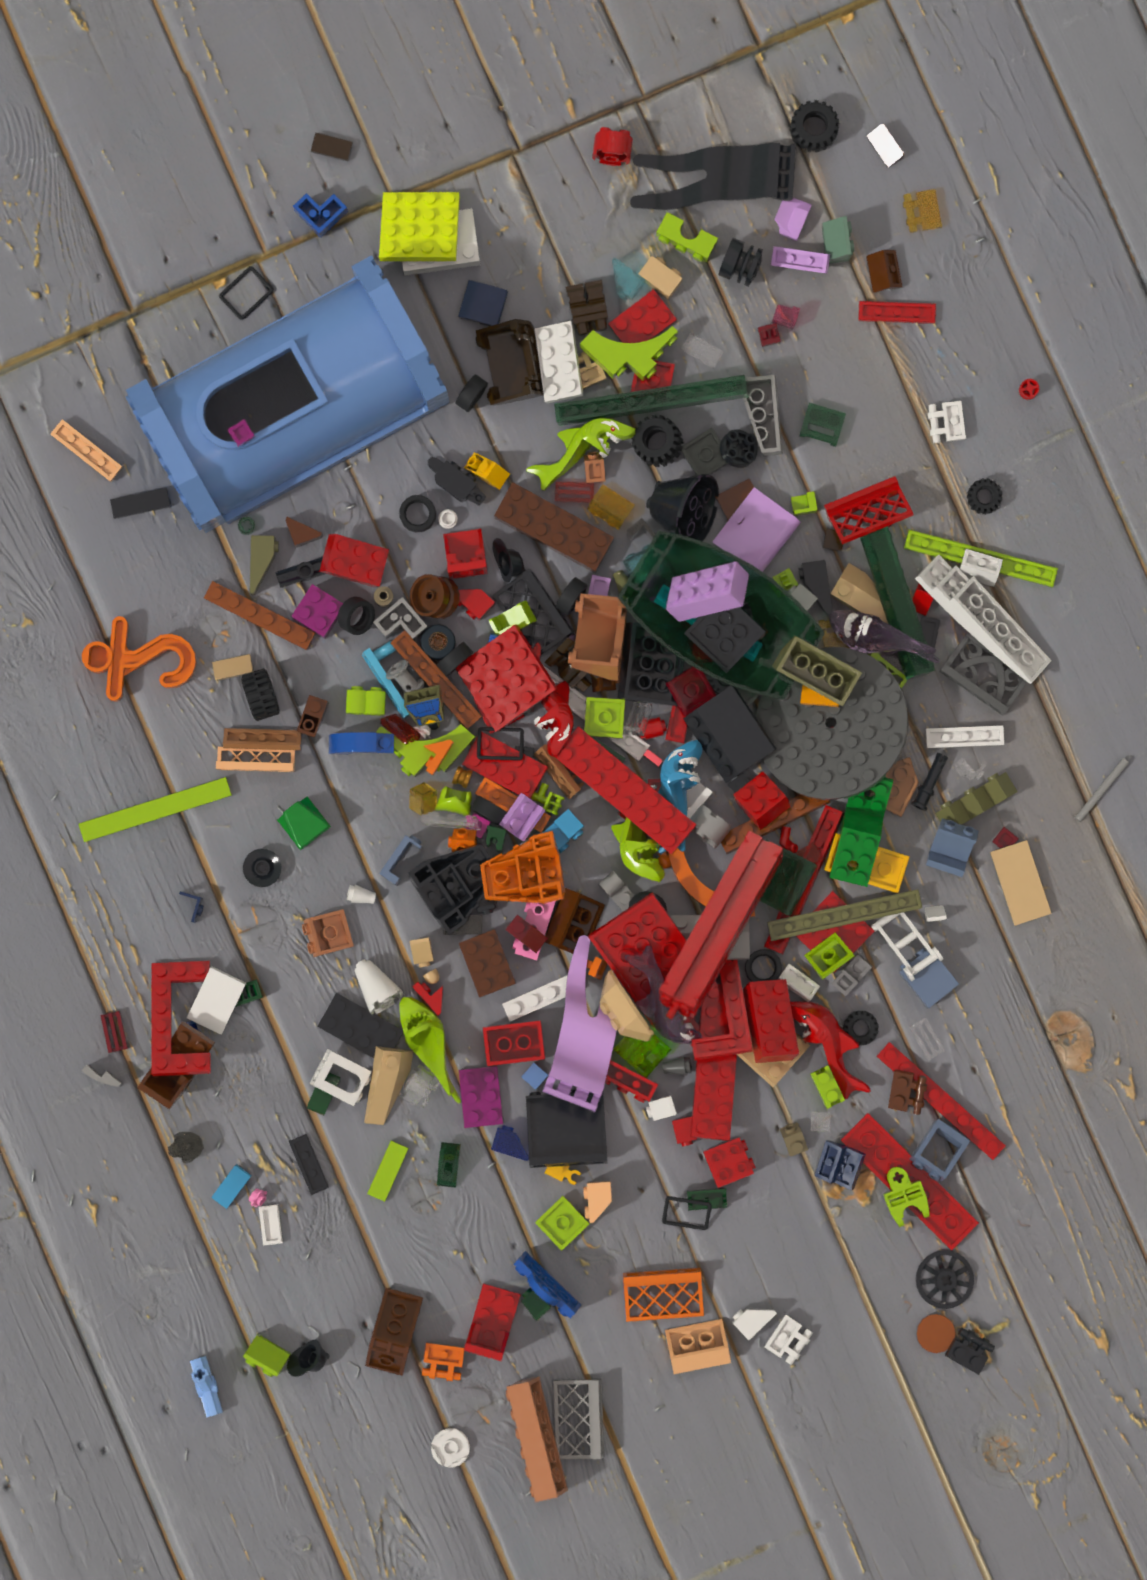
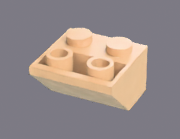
(598, 1198)

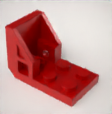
(465, 554)
(492, 1322)

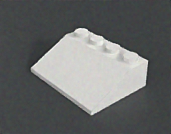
(466, 250)

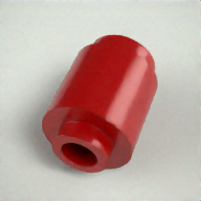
(654, 728)

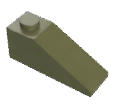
(262, 556)

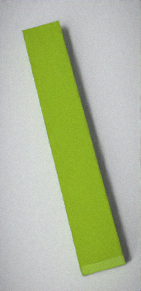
(954, 552)
(155, 809)

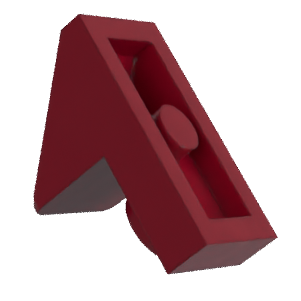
(526, 933)

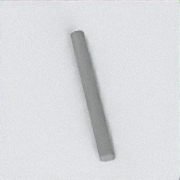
(1102, 789)

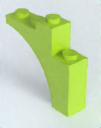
(639, 357)
(417, 756)

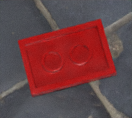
(643, 320)

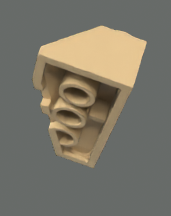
(858, 592)
(387, 1079)

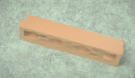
(255, 766)

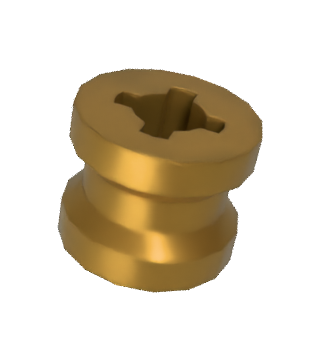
(462, 777)

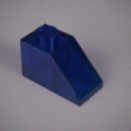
(509, 1143)

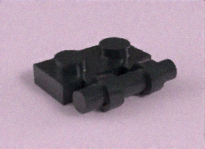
(966, 1356)

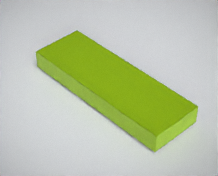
(387, 1171)

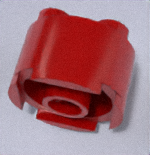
(612, 146)

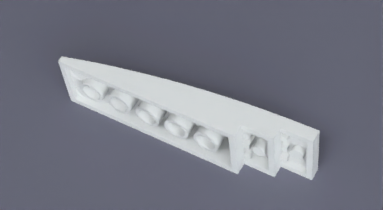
(983, 618)

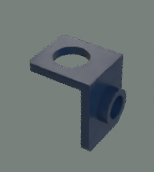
(198, 908)

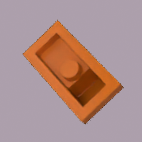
(440, 750)

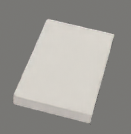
(216, 1000)

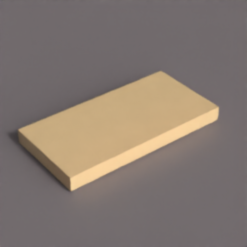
(1020, 882)

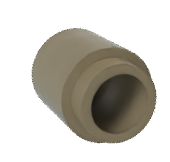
(383, 602)

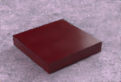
(690, 690)

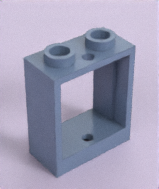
(950, 1135)

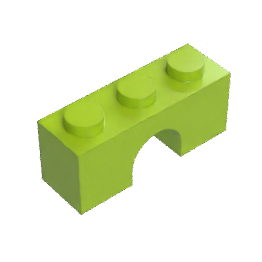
(699, 247)

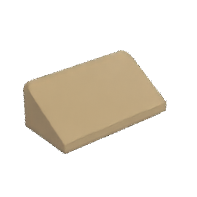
(232, 667)

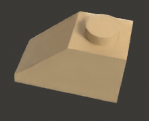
(422, 952)

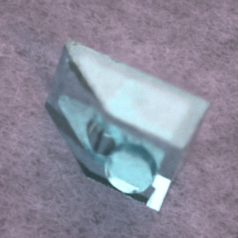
(626, 280)

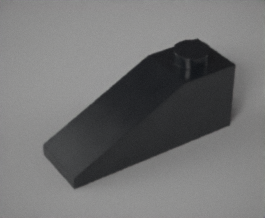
(816, 581)

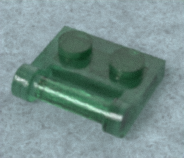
(824, 418)

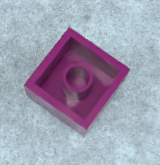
(317, 611)

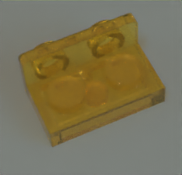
(610, 507)

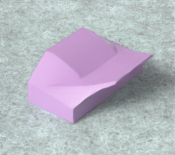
(792, 217)

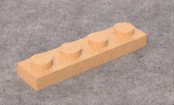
(86, 450)

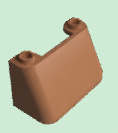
(599, 636)

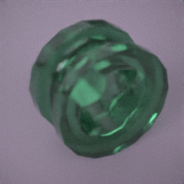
(241, 528)

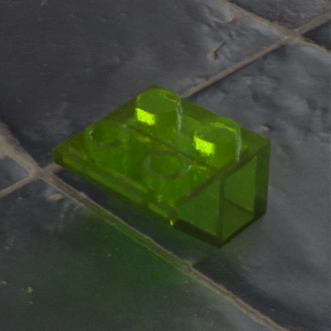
(641, 1054)

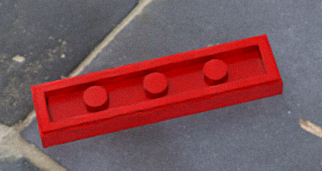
(897, 312)

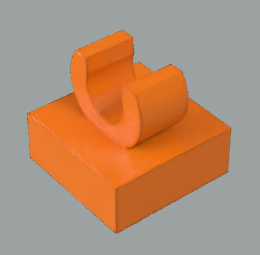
(596, 967)

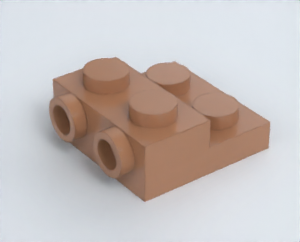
(327, 933)

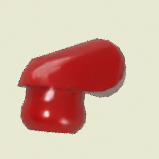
(784, 840)

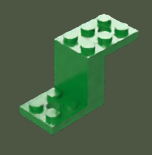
(861, 834)

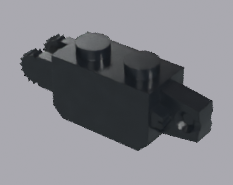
(455, 482)

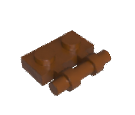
(901, 1092)

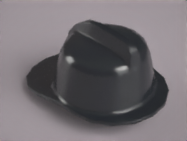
(508, 560)
(307, 1358)

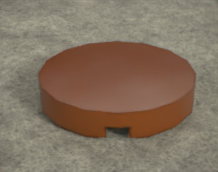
(935, 1333)

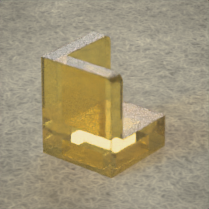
(422, 799)

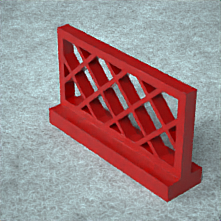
(862, 501)

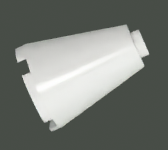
(376, 987)

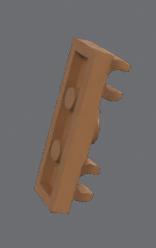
(559, 773)

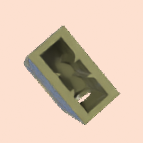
(425, 706)

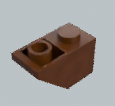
(312, 716)

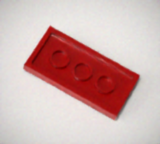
(514, 775)

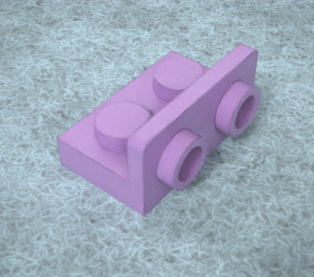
(522, 817)

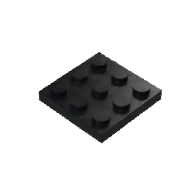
(725, 635)

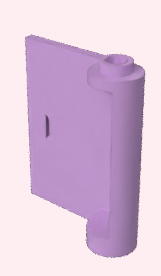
(760, 533)

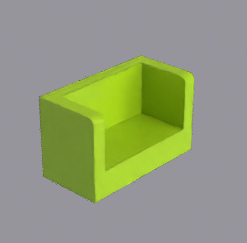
(519, 614)

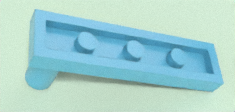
(372, 660)

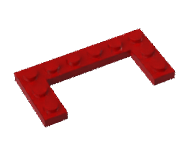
(739, 1038)
(163, 1060)

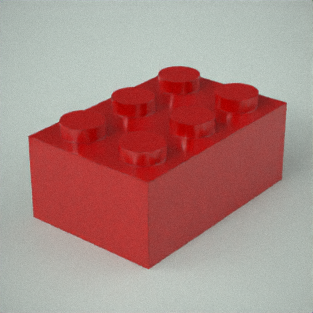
(354, 560)
(513, 1043)

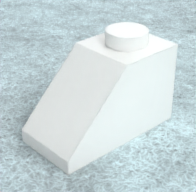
(661, 1108)
(752, 1320)

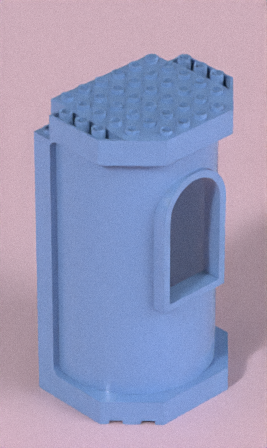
(368, 385)

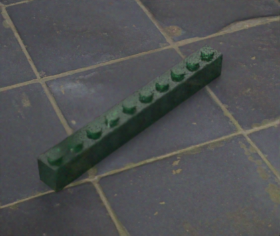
(652, 400)

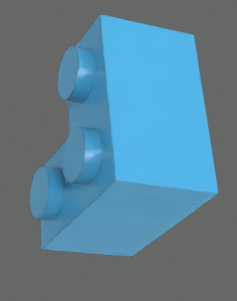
(565, 829)

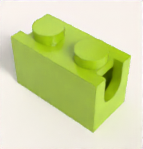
(827, 1087)

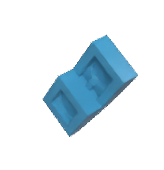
(231, 1186)

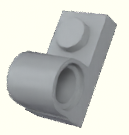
(617, 890)

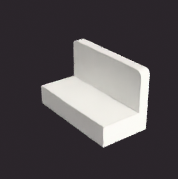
(981, 566)
(696, 797)

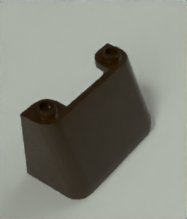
(512, 361)

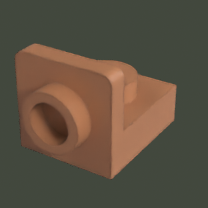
(594, 467)

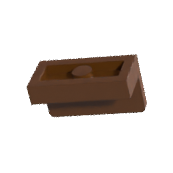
(884, 270)

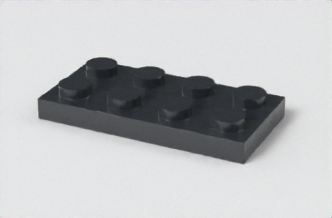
(358, 1027)

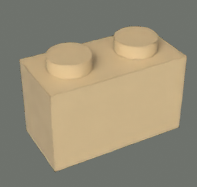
(661, 277)

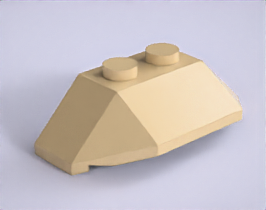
(622, 1010)

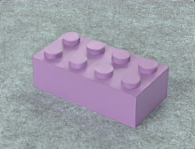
(707, 591)

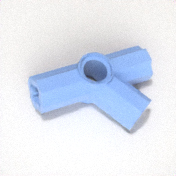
(206, 1386)

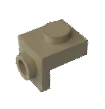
(793, 1139)

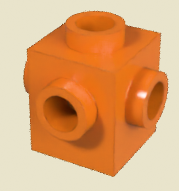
(462, 839)

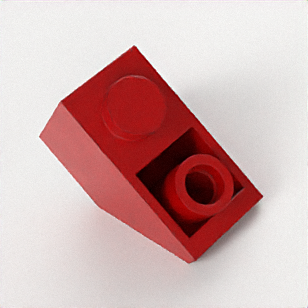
(475, 602)

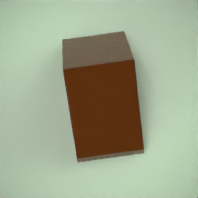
(301, 533)

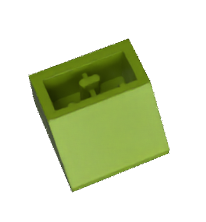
(266, 1355)

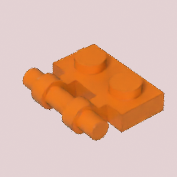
(443, 1355)

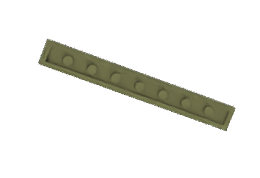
(844, 915)

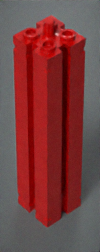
(720, 925)

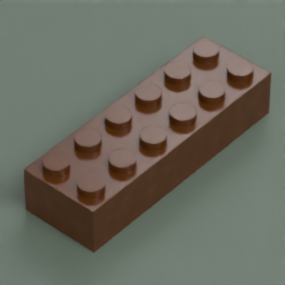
(554, 527)

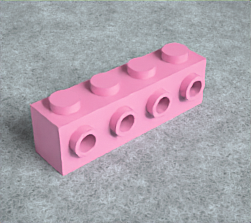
(539, 917)

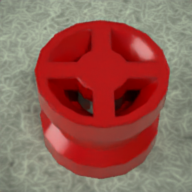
(1030, 386)

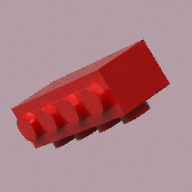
(630, 1081)

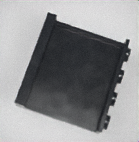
(564, 1132)

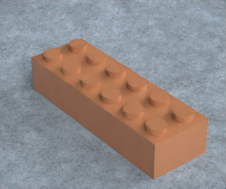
(536, 1439)

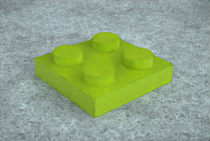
(604, 717)
(562, 1223)

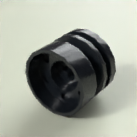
(740, 262)

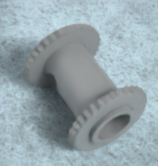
(403, 677)

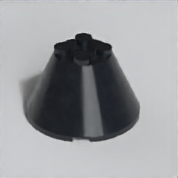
(685, 505)

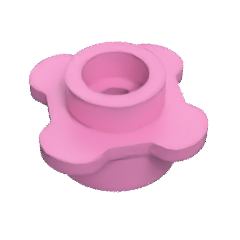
(257, 1197)

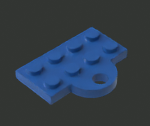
(546, 1286)

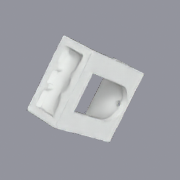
(323, 1069)

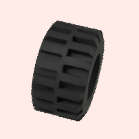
(818, 110)
(667, 451)
(260, 694)

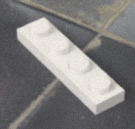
(964, 736)
(536, 999)

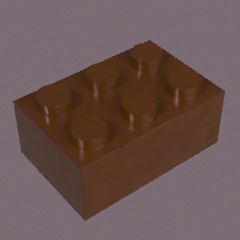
(487, 963)

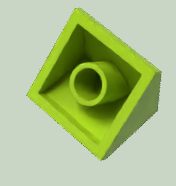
(829, 955)

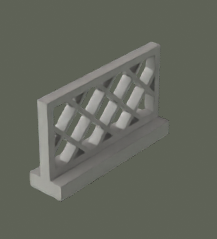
(595, 1418)

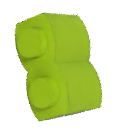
(365, 702)

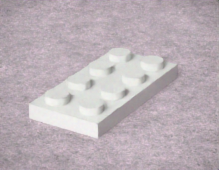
(558, 362)

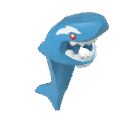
(678, 777)

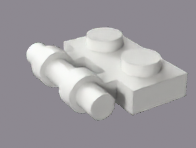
(953, 422)
(782, 1337)

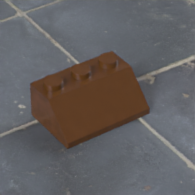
(573, 917)

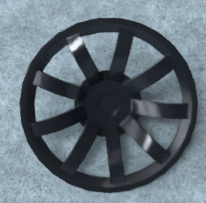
(945, 1279)

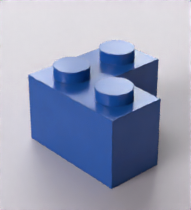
(321, 217)

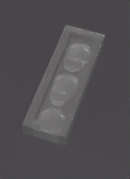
(451, 821)

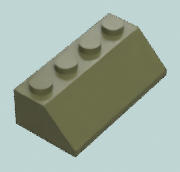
(817, 670)

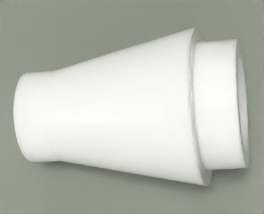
(360, 895)

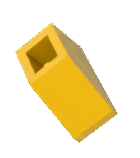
(487, 470)

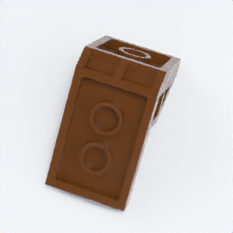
(171, 1087)
(393, 1331)

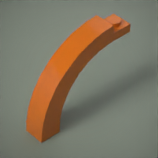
(688, 880)

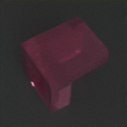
(786, 316)

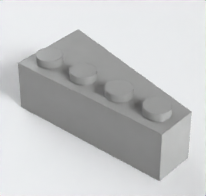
(764, 413)

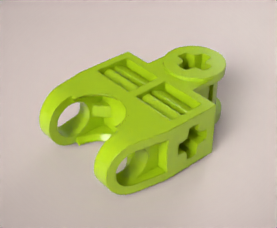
(898, 1189)

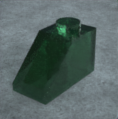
(448, 1164)

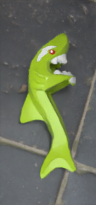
(578, 442)

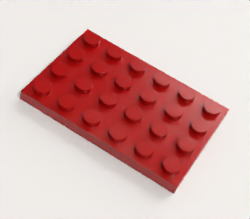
(630, 933)

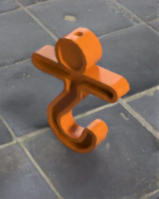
(121, 661)

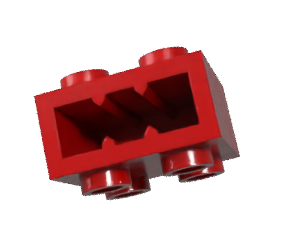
(729, 1162)

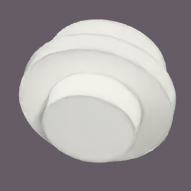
(448, 519)

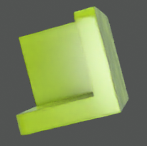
(804, 504)

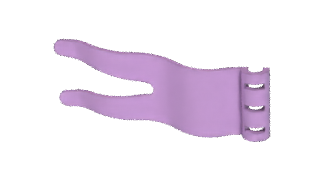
(583, 1042)

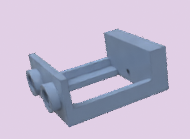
(396, 856)

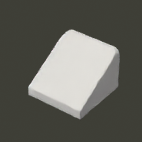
(935, 913)

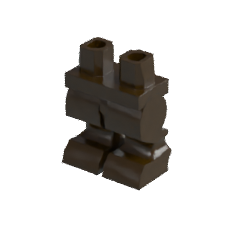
(591, 312)
(568, 674)

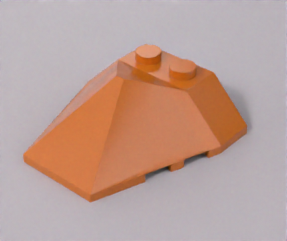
(526, 872)

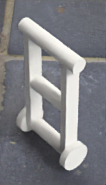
(909, 971)

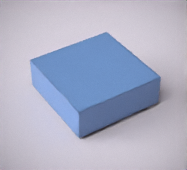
(534, 1076)

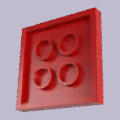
(852, 934)

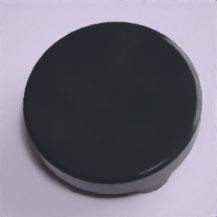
(738, 448)

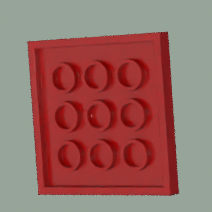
(506, 678)

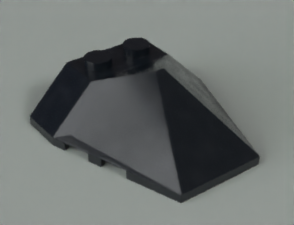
(451, 885)

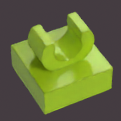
(785, 579)

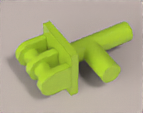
(548, 801)

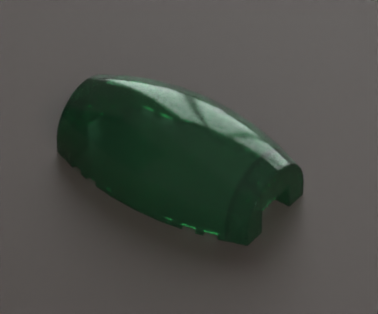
(770, 603)

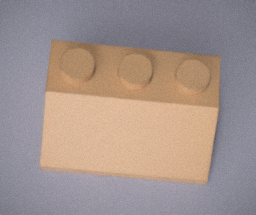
(697, 1346)

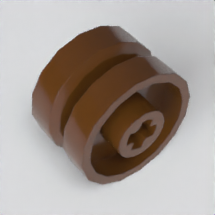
(434, 596)

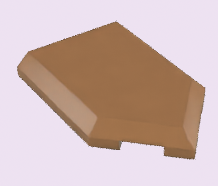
(903, 786)

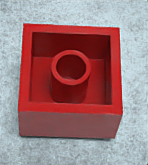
(761, 800)

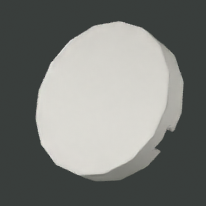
(450, 1447)

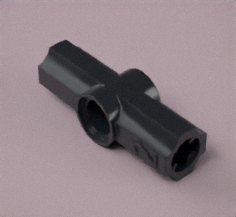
(292, 575)

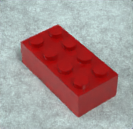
(770, 1021)

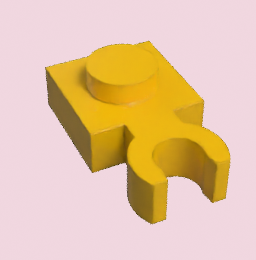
(561, 1172)

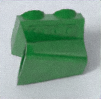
(303, 823)

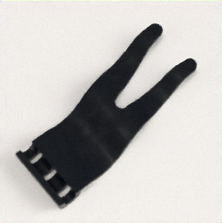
(731, 175)

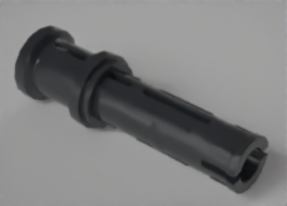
(926, 790)

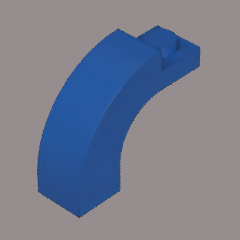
(361, 743)

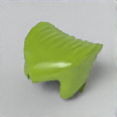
(454, 801)

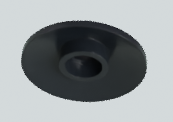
(255, 860)

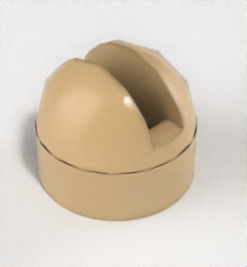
(432, 977)

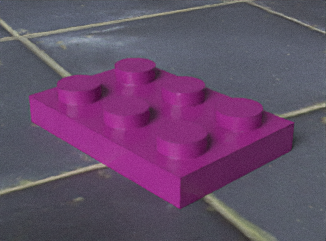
(480, 1097)

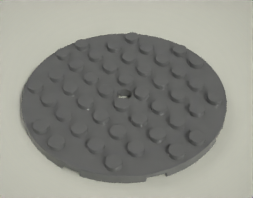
(844, 758)

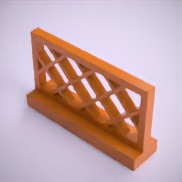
(658, 1278)

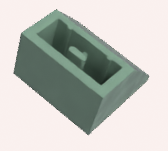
(837, 240)

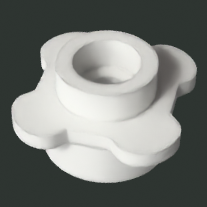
(424, 731)

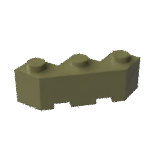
(978, 799)

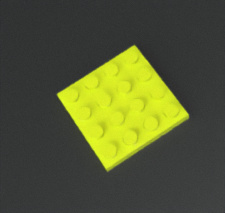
(419, 226)

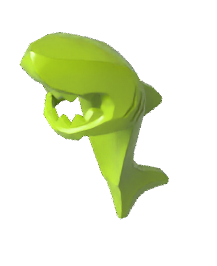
(638, 851)
(427, 1039)

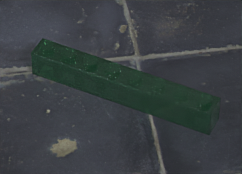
(895, 597)

